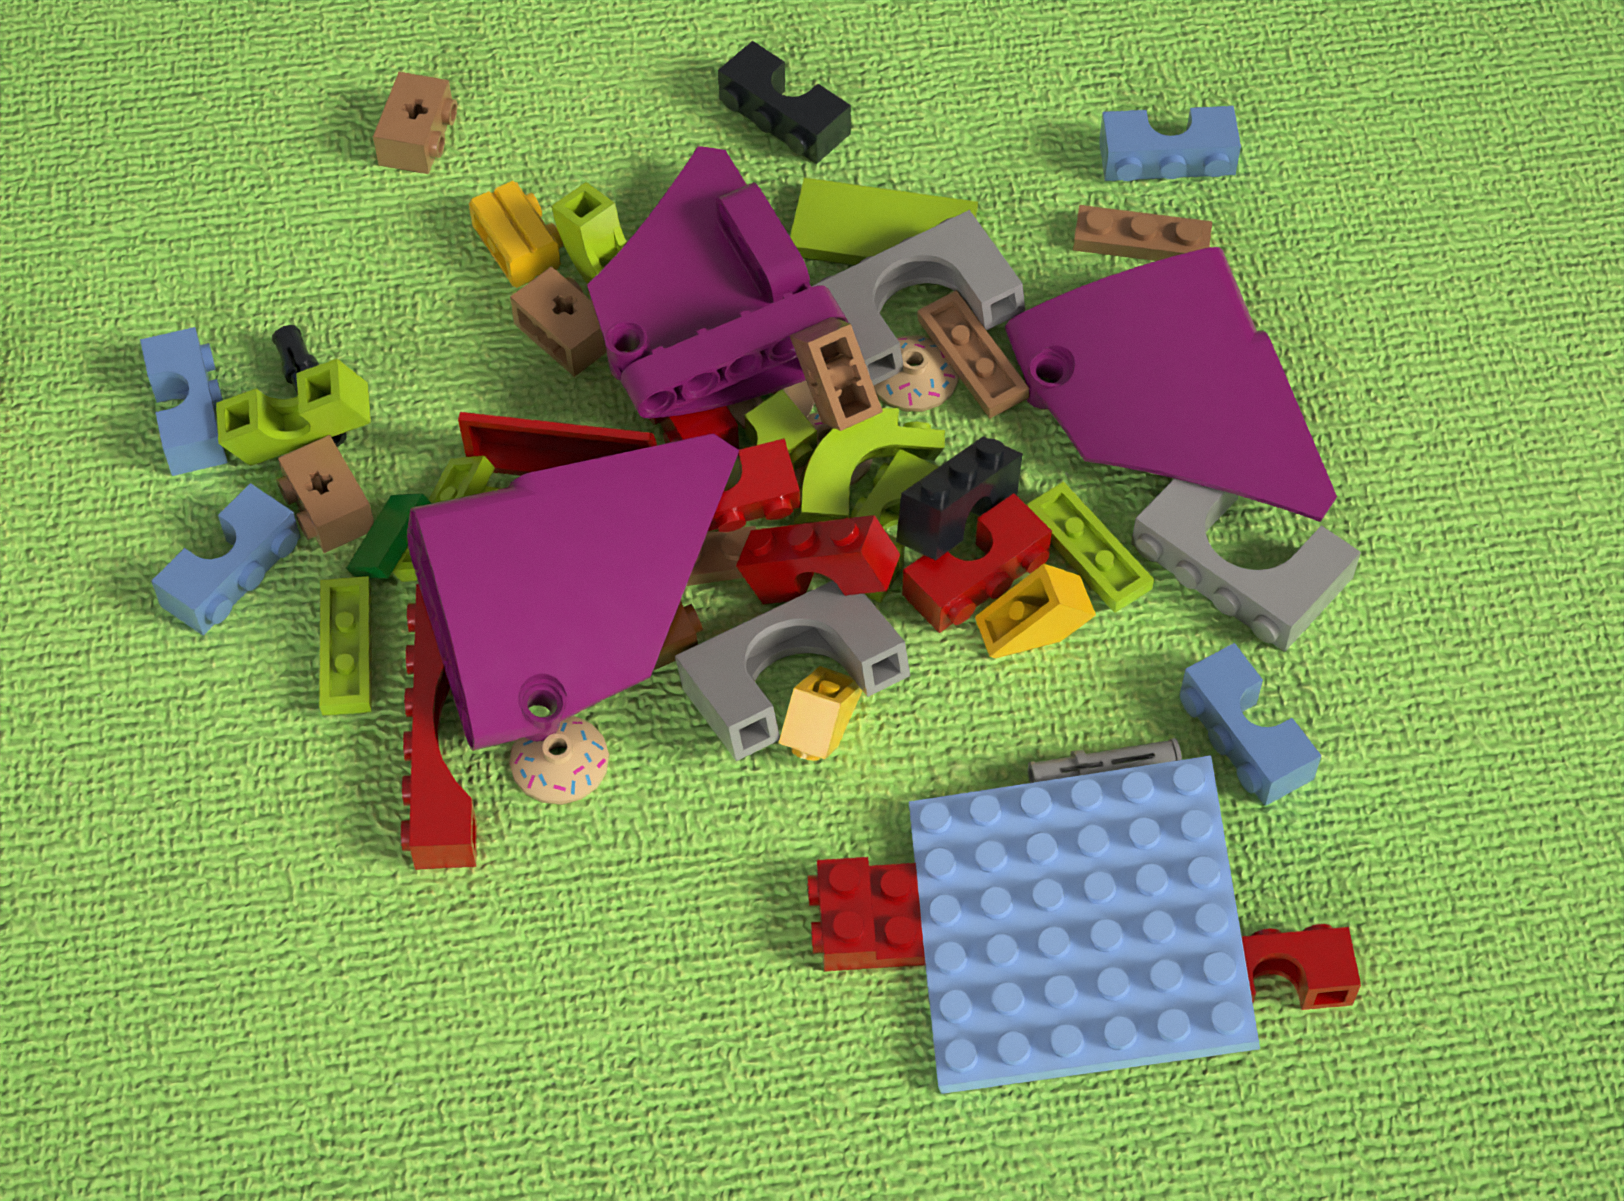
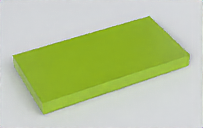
(859, 221)

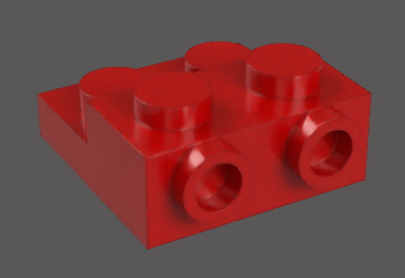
(866, 914)

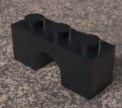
(806, 123)
(938, 505)

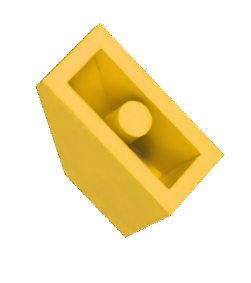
(1035, 612)
(819, 713)

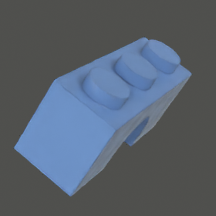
(1137, 151)
(179, 370)
(206, 589)
(1266, 758)

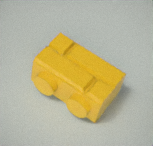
(515, 232)

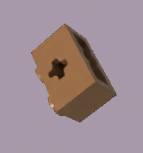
(414, 123)
(559, 320)
(836, 373)
(325, 493)

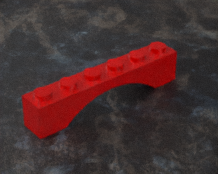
(441, 812)

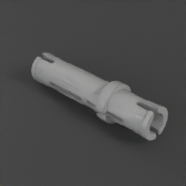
(1104, 761)

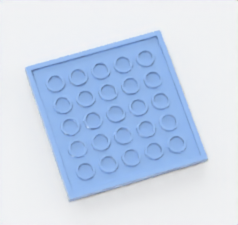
(1080, 926)

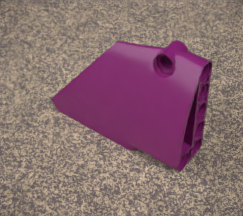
(707, 296)
(1173, 382)
(563, 581)

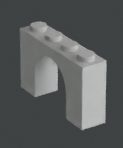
(948, 255)
(1271, 601)
(724, 669)

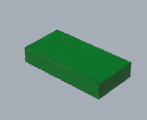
(386, 538)

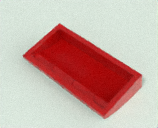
(531, 445)

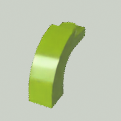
(588, 229)
(828, 473)

